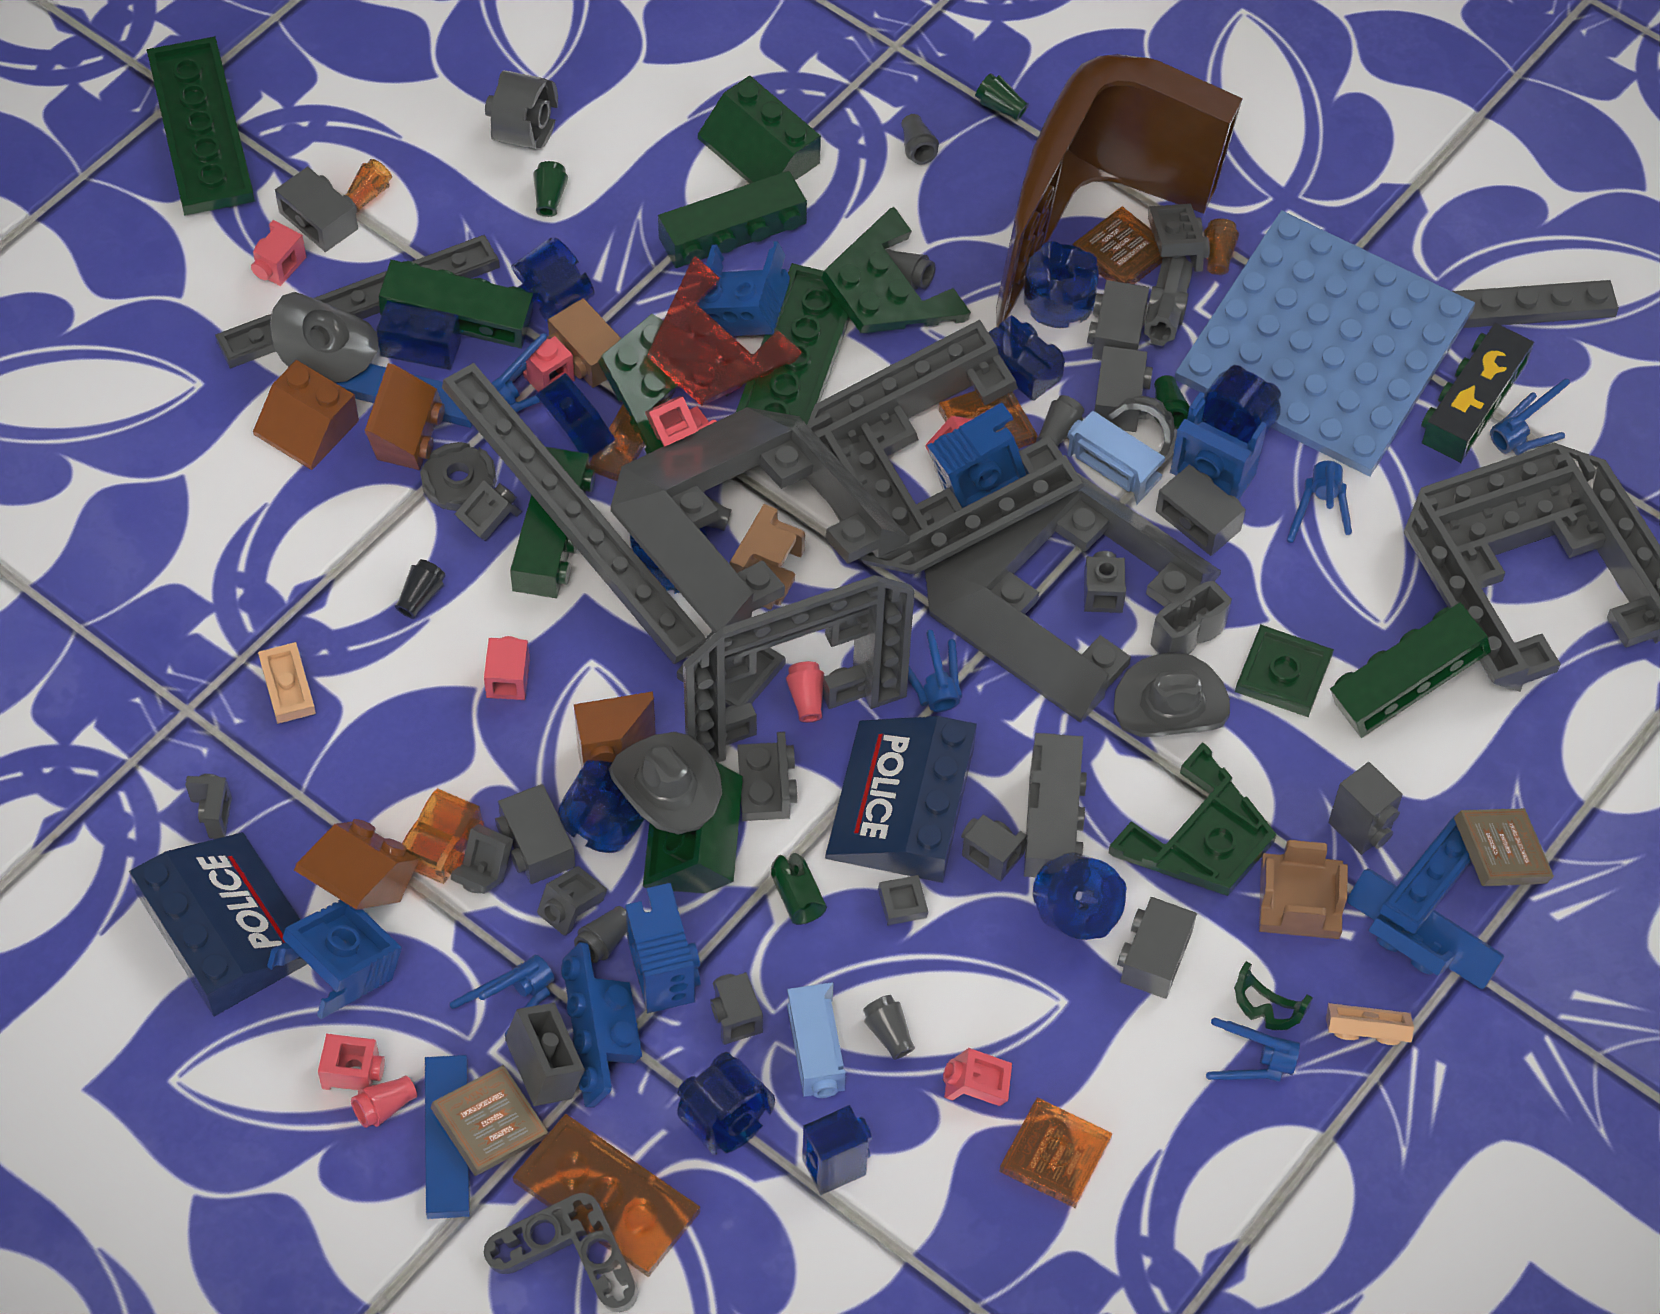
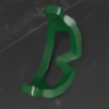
(1246, 980)

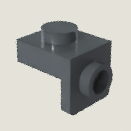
(484, 860)

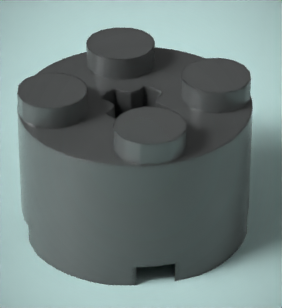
(522, 109)

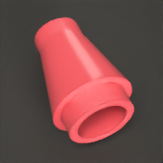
(806, 688)
(381, 1101)

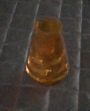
(369, 183)
(1222, 242)

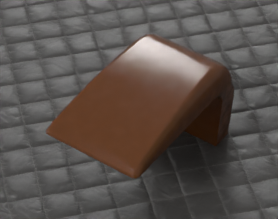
(1126, 126)

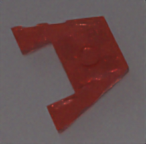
(702, 353)

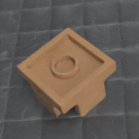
(771, 542)
(1302, 891)

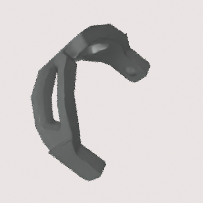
(1156, 409)

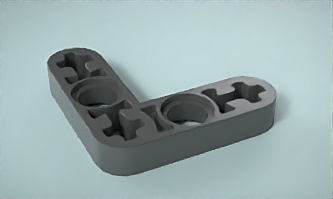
(567, 1233)

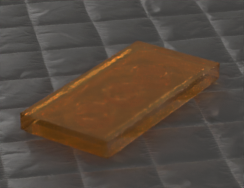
(638, 1205)

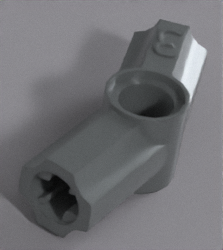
(1168, 300)

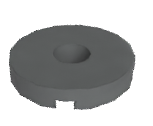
(449, 459)

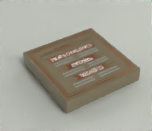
(1503, 847)
(489, 1120)

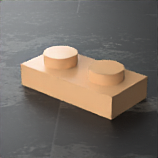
(286, 682)
(1384, 1025)

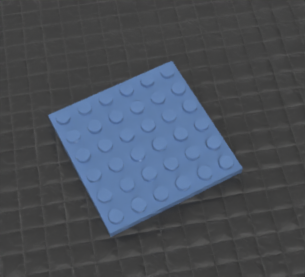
(1335, 334)

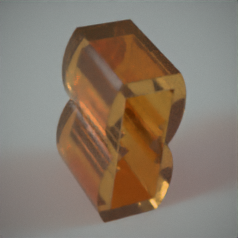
(442, 834)

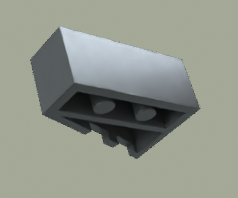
(1054, 800)

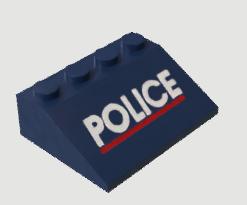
(903, 795)
(218, 916)

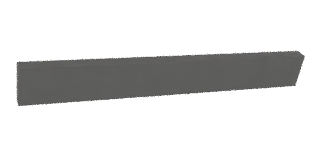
(359, 298)

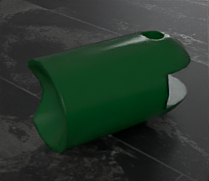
(797, 889)

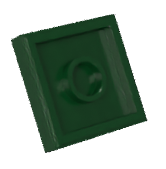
(1284, 670)

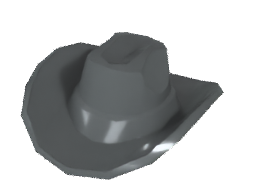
(322, 337)
(1170, 696)
(669, 781)

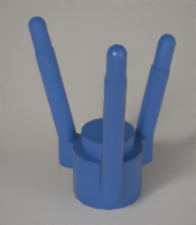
(504, 382)
(1513, 430)
(1327, 485)
(940, 690)
(526, 978)
(1277, 1053)

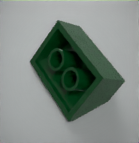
(759, 134)
(702, 857)

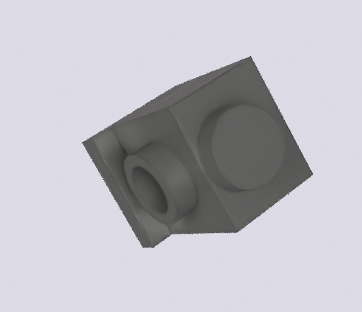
(1104, 583)
(992, 846)
(736, 1008)

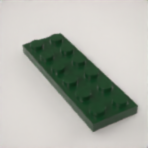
(200, 126)
(816, 326)

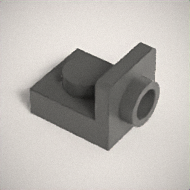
(487, 508)
(214, 802)
(568, 898)

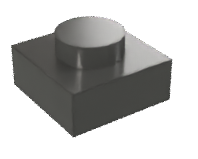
(902, 900)

